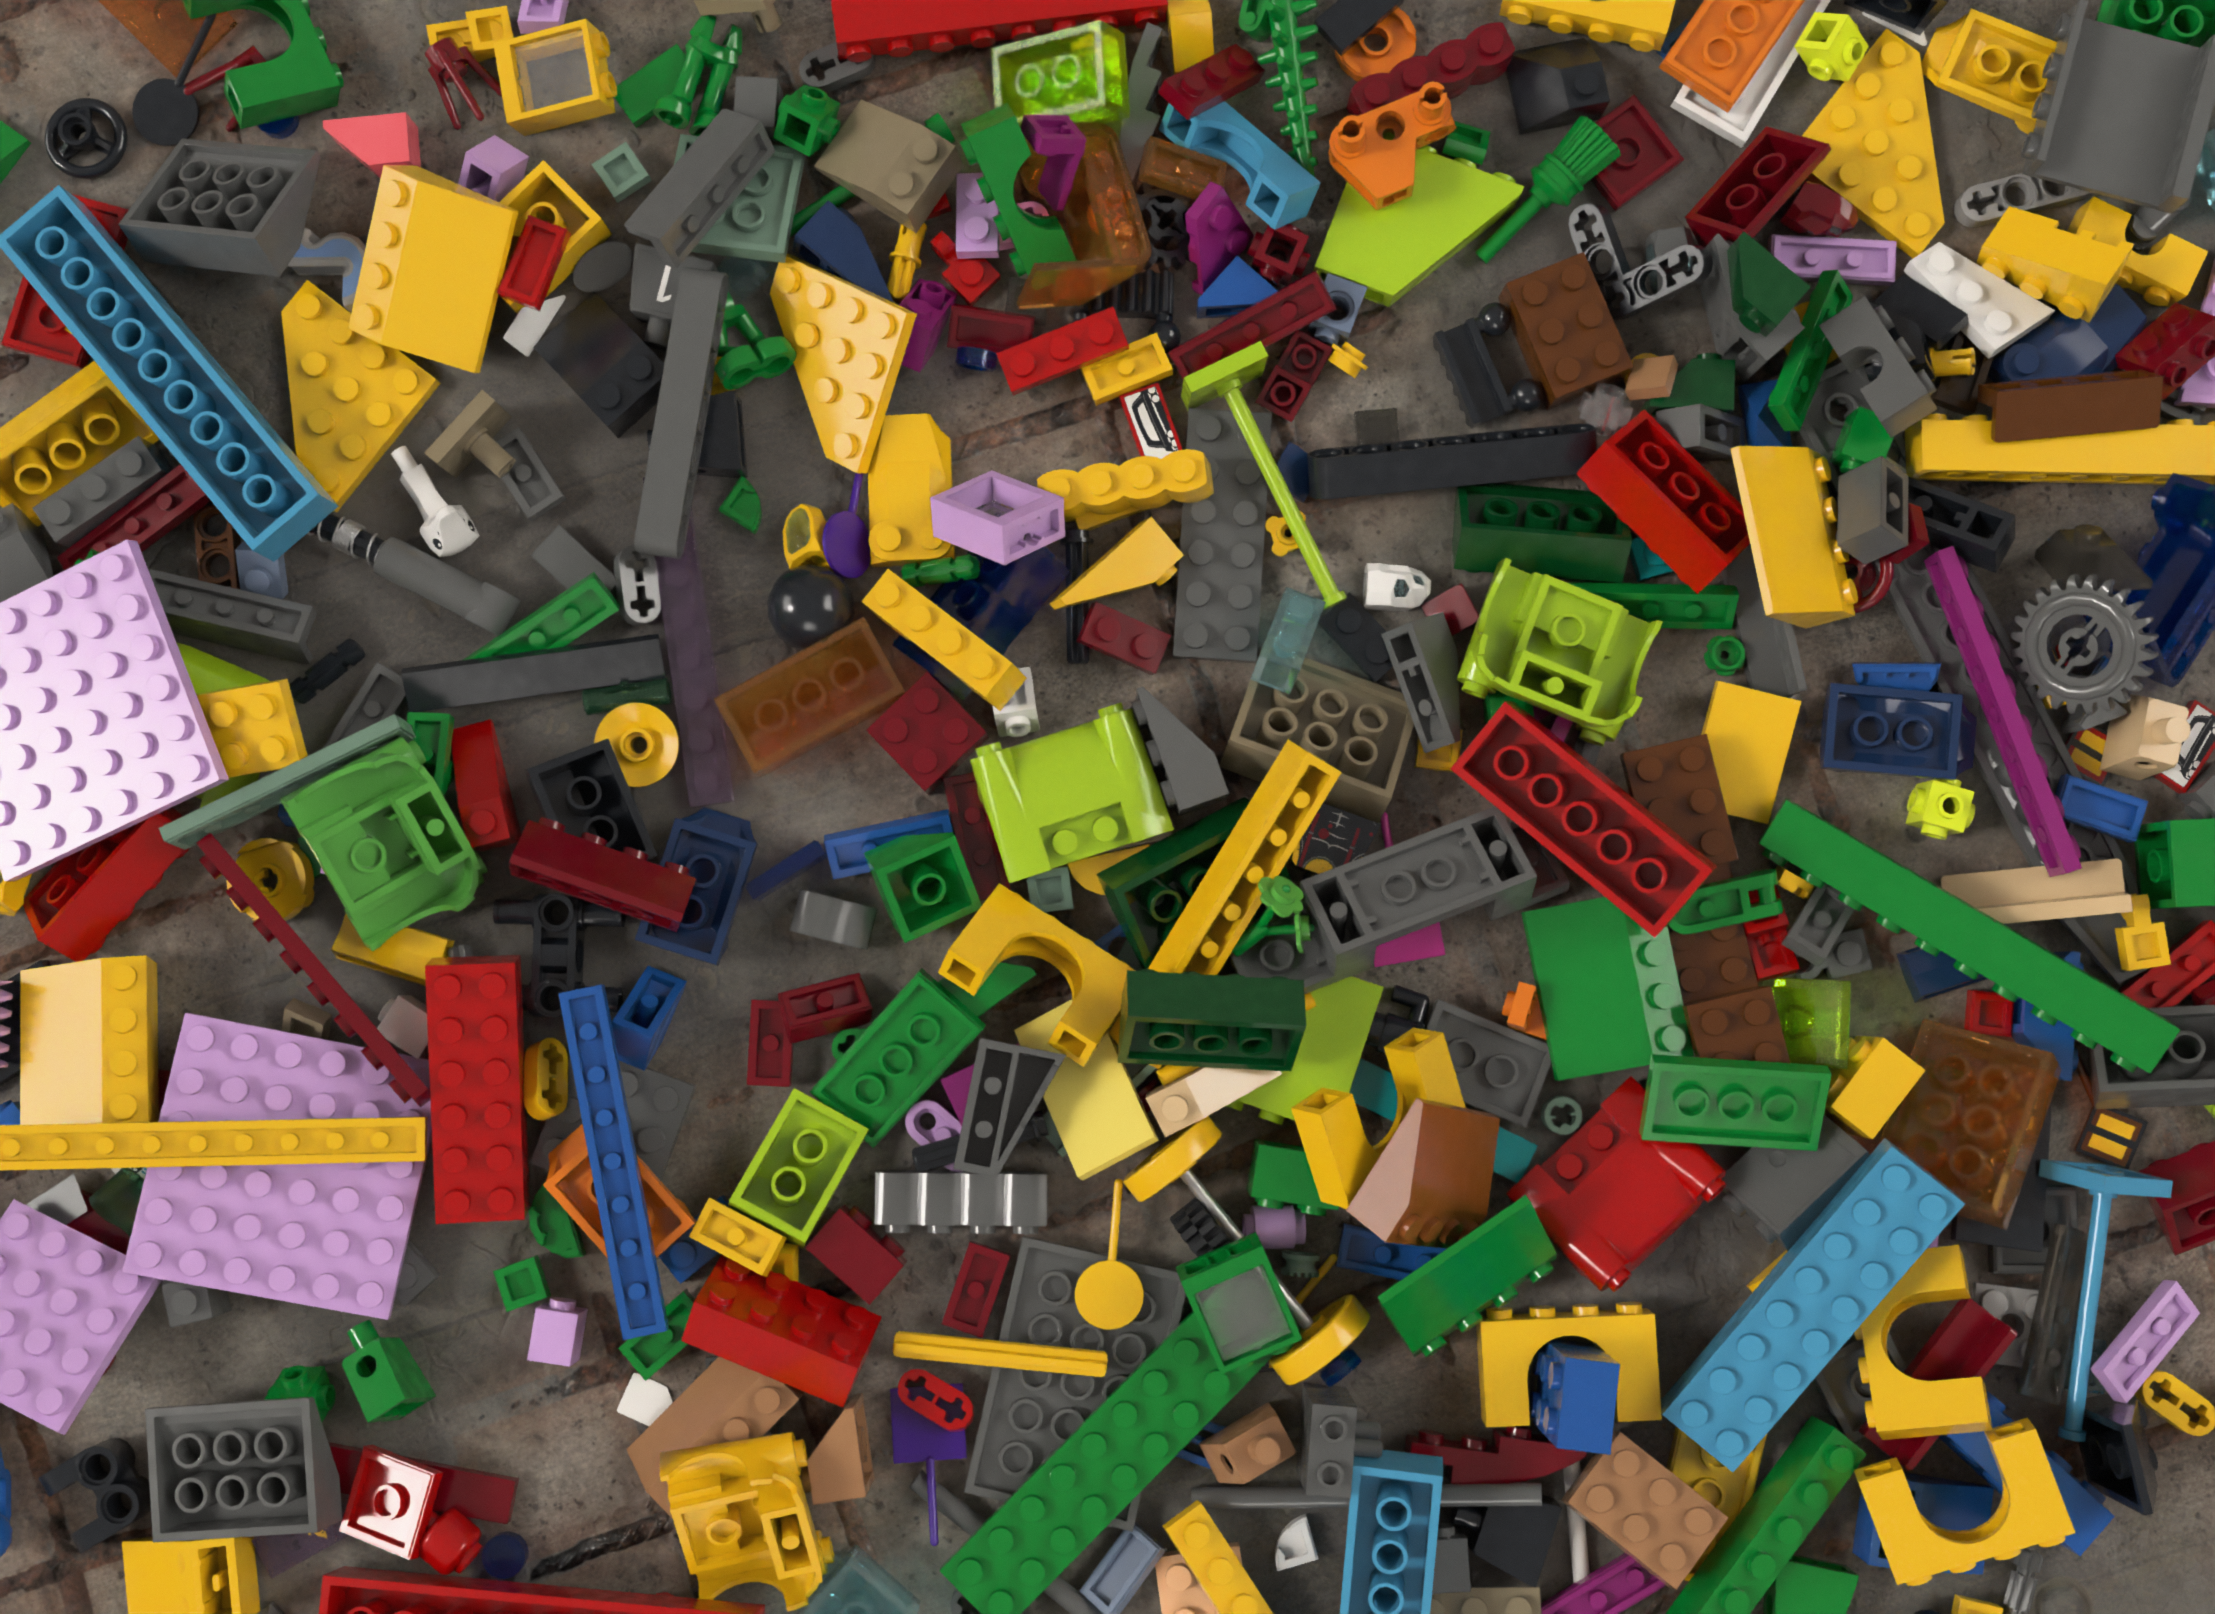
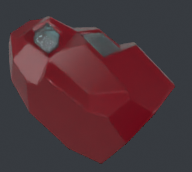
(1819, 212)

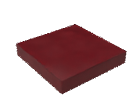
(1644, 154)

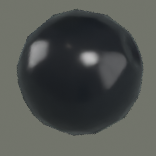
(809, 605)

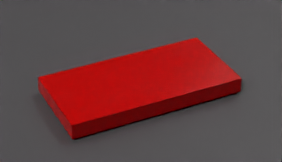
(35, 326)

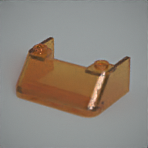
(1101, 223)

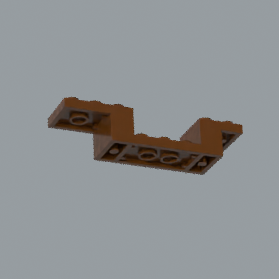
(1715, 972)

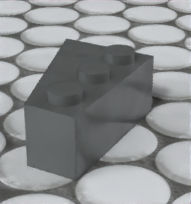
(1000, 1102)

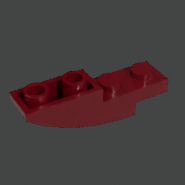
(1512, 1458)

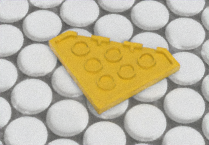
(1883, 146)
(845, 355)
(345, 392)

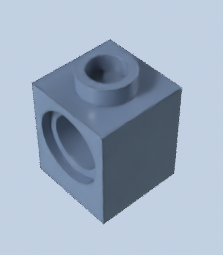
(1347, 296)

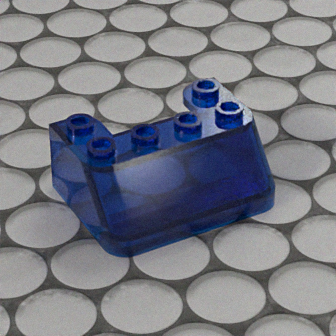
(2182, 575)

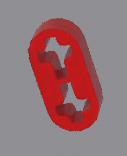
(941, 1391)

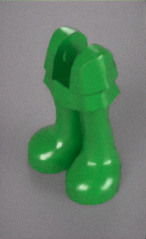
(700, 52)

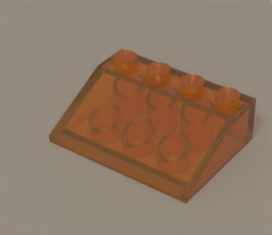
(1975, 1115)

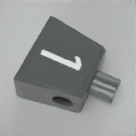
(655, 292)

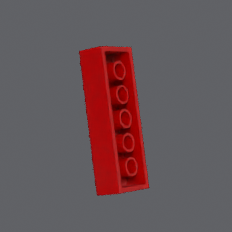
(1583, 818)
(477, 1088)

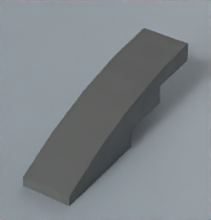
(1143, 89)

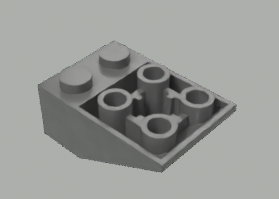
(1729, 335)
(1185, 761)

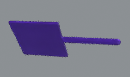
(922, 1440)

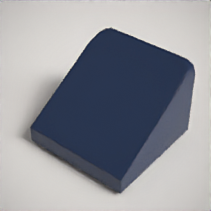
(1294, 469)

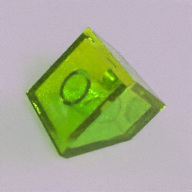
(1814, 1020)

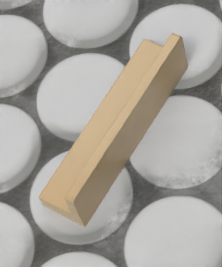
(2032, 895)

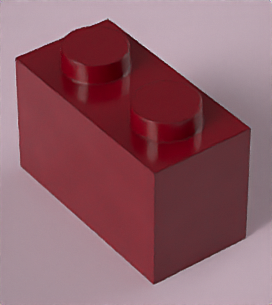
(857, 1252)

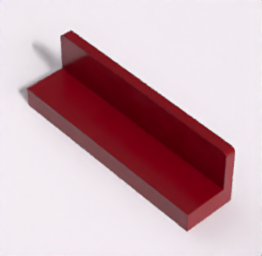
(1961, 1347)

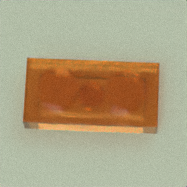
(1179, 168)

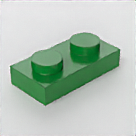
(653, 1351)

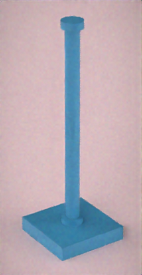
(2104, 1184)

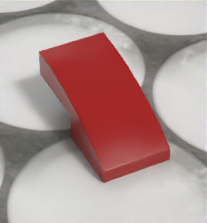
(1765, 947)

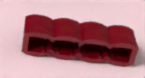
(1453, 64)

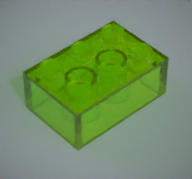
(1065, 73)

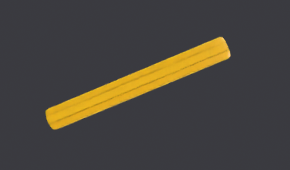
(1000, 1353)

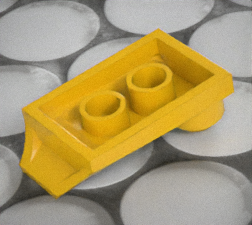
(1990, 65)
(904, 472)

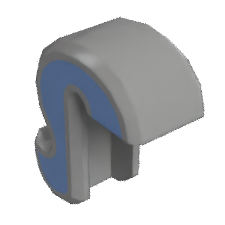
(331, 255)

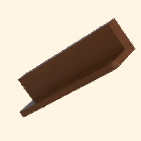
(2073, 405)

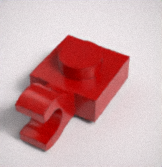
(967, 276)

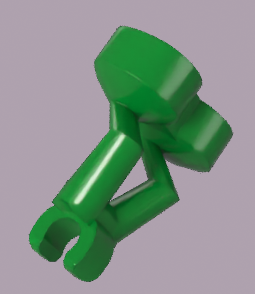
(743, 363)

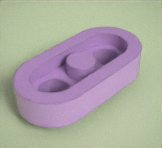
(945, 1127)

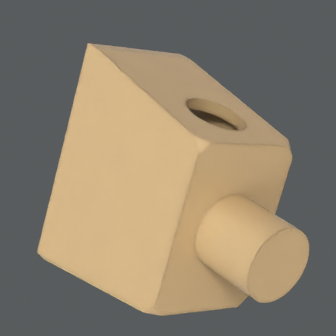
(2145, 738)

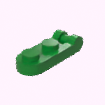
(1728, 903)

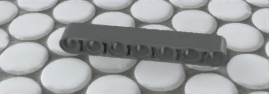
(681, 413)

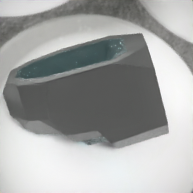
(1661, 243)

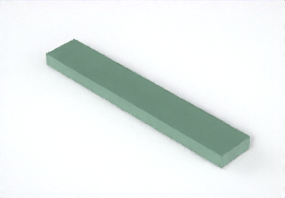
(266, 791)

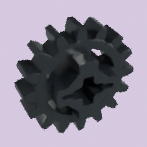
(1171, 214)

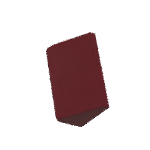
(825, 1008)

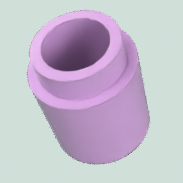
(1276, 1226)

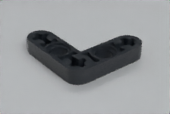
(1632, 282)

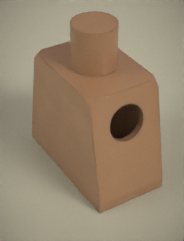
(1250, 1445)

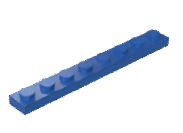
(613, 1162)

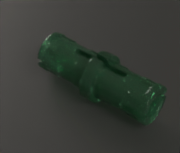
(608, 698)

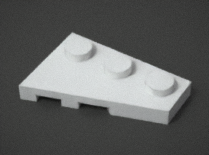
(1994, 307)

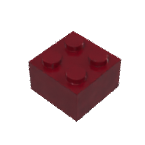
(927, 733)

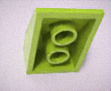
(798, 1167)

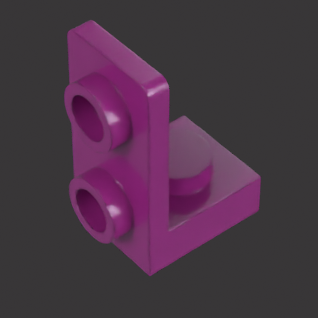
(1064, 145)

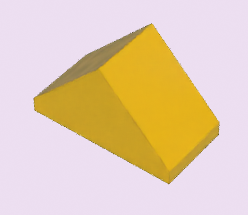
(1189, 32)

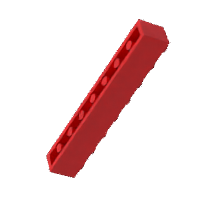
(939, 25)

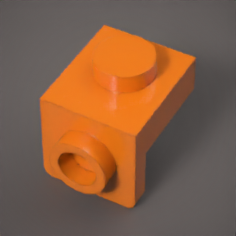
(1524, 1011)

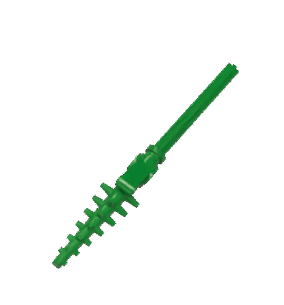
(1279, 19)

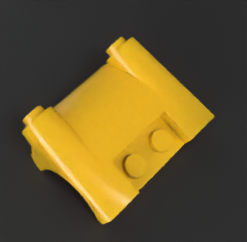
(746, 1516)

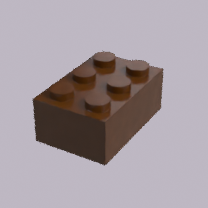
(1565, 330)

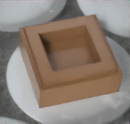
(1651, 377)

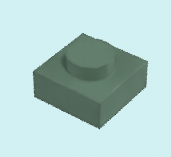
(621, 172)
(1051, 890)

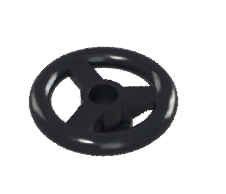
(72, 121)

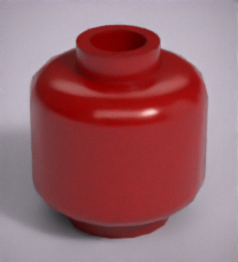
(450, 1542)

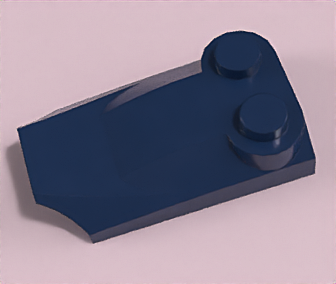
(2072, 345)
(1896, 732)
(719, 856)

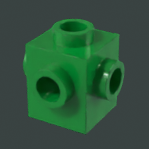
(807, 120)
(305, 1382)

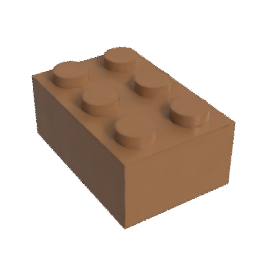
(1645, 1510)

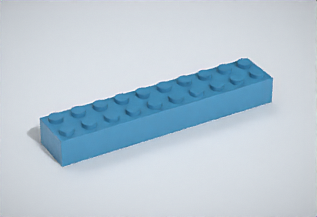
(166, 374)

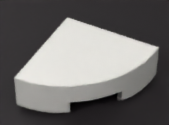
(1295, 1544)

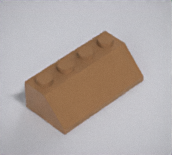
(716, 1408)

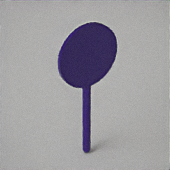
(847, 538)

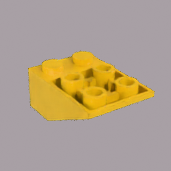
(191, 1576)

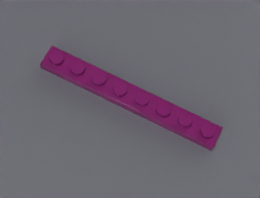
(2008, 726)

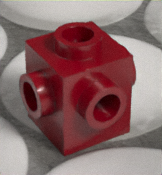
(1286, 241)

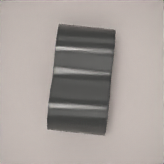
(833, 919)

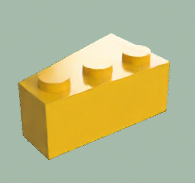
(2053, 263)

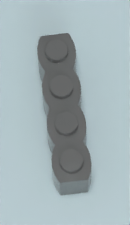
(961, 1198)

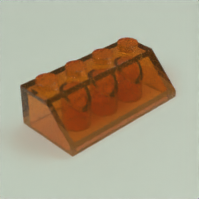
(810, 697)

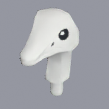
(445, 527)

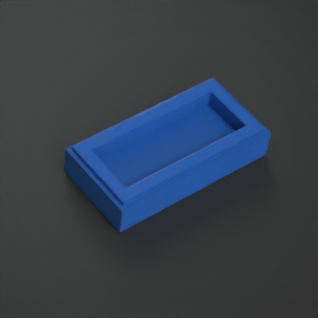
(2101, 808)

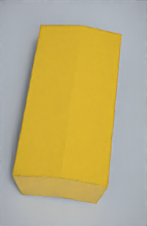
(400, 956)

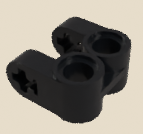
(107, 1487)

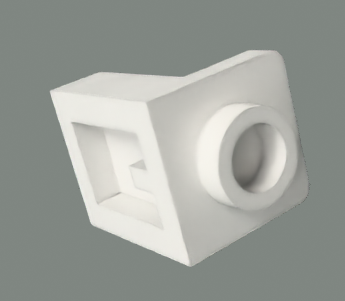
(1020, 712)

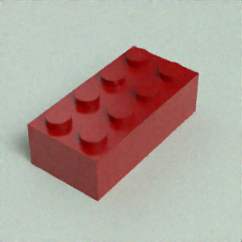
(1668, 500)
(782, 1330)

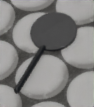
(162, 108)

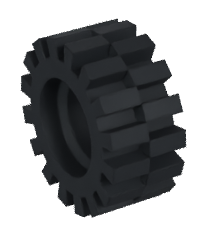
(1199, 1228)

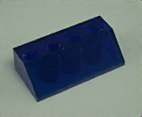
(991, 607)

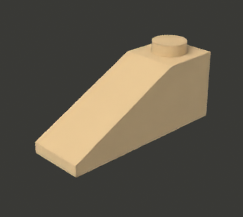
(1202, 1094)

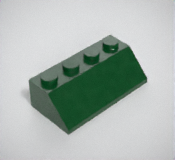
(1540, 531)
(1211, 1020)

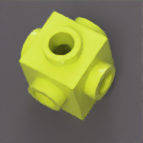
(1831, 46)
(1927, 809)

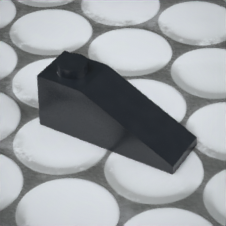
(1974, 528)

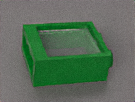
(1239, 1304)

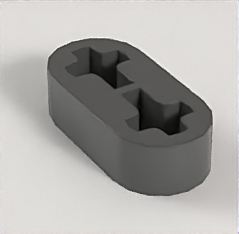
(837, 73)
(627, 586)

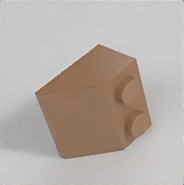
(842, 1460)

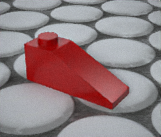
(483, 788)

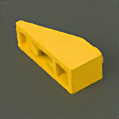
(1132, 563)

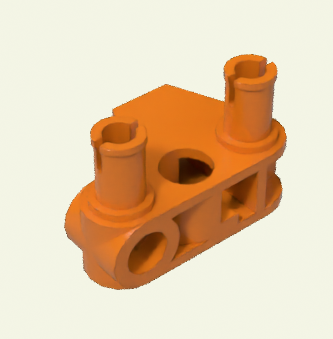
(1386, 168)

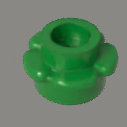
(1735, 653)

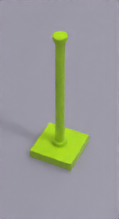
(1225, 380)

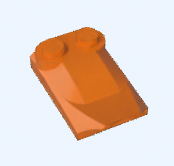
(573, 1188)

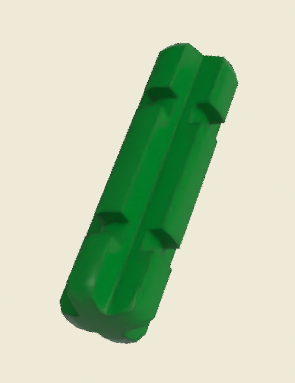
(941, 570)

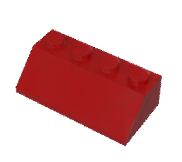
(99, 887)

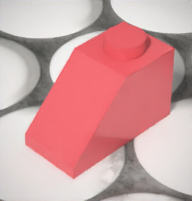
(377, 139)

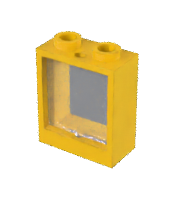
(555, 77)

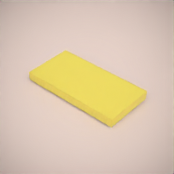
(1091, 1104)

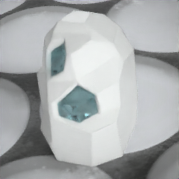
(1394, 587)

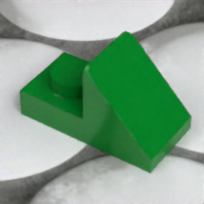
(434, 738)

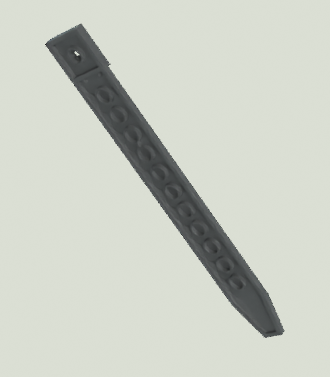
(1931, 635)

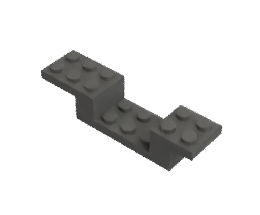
(1403, 891)

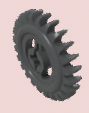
(2108, 614)

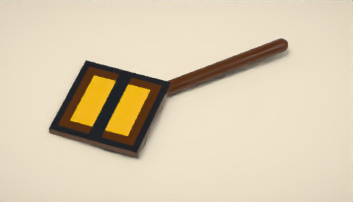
(2108, 1133)

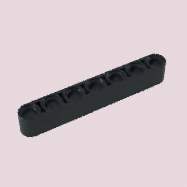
(1450, 461)

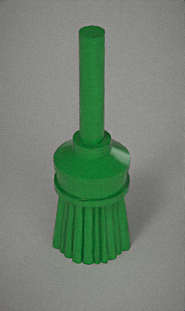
(1558, 179)

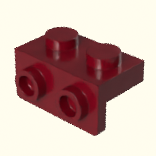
(2172, 346)

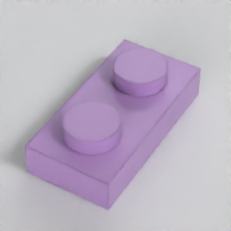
(975, 225)

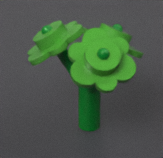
(1283, 899)

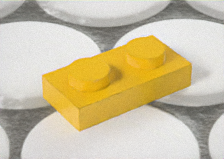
(1128, 370)
(737, 1237)

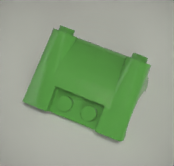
(387, 841)

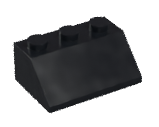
(591, 796)

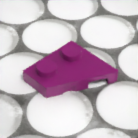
(1215, 234)

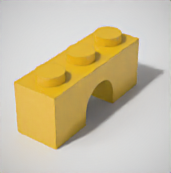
(2161, 275)

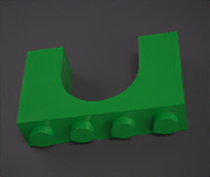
(288, 85)

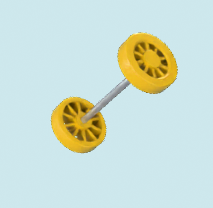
(1323, 1334)

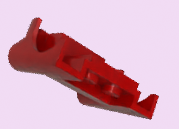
(1617, 1196)

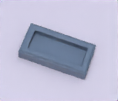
(1123, 1570)

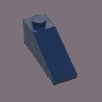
(839, 247)

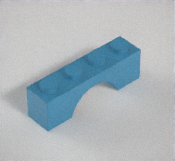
(1278, 185)

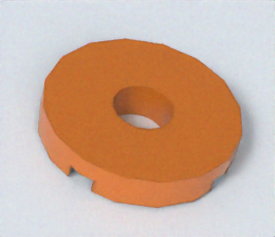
(1401, 44)

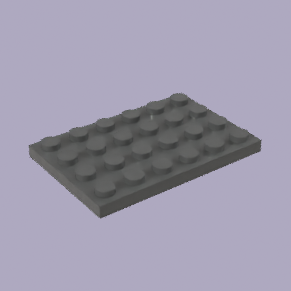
(1036, 1411)

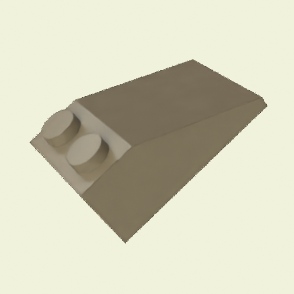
(891, 163)

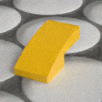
(476, 32)

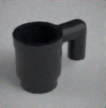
(1390, 1026)

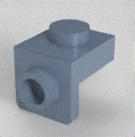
(261, 574)

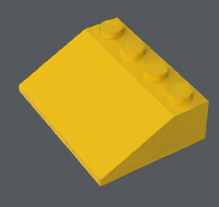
(432, 267)
(1794, 534)
(89, 1042)

